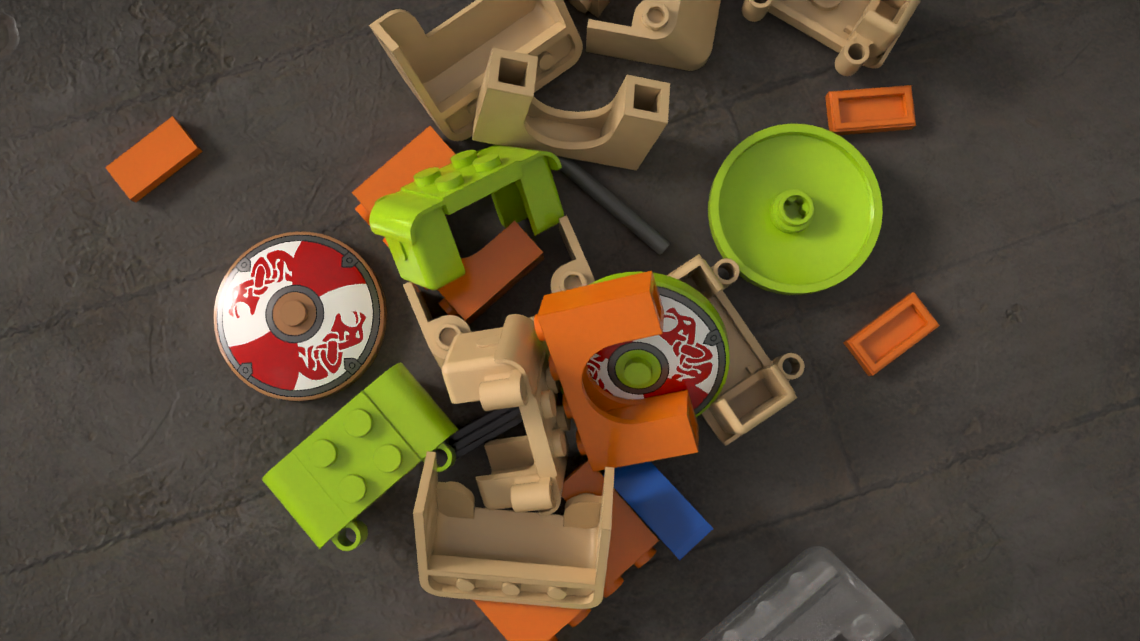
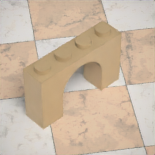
(608, 136)

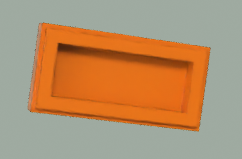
(870, 110)
(153, 159)
(891, 334)

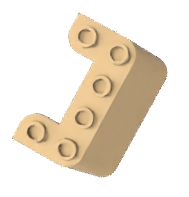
(451, 60)

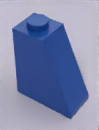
(661, 506)

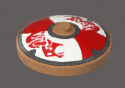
(300, 316)

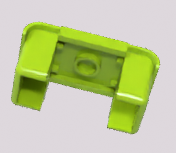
(416, 218)
(360, 457)

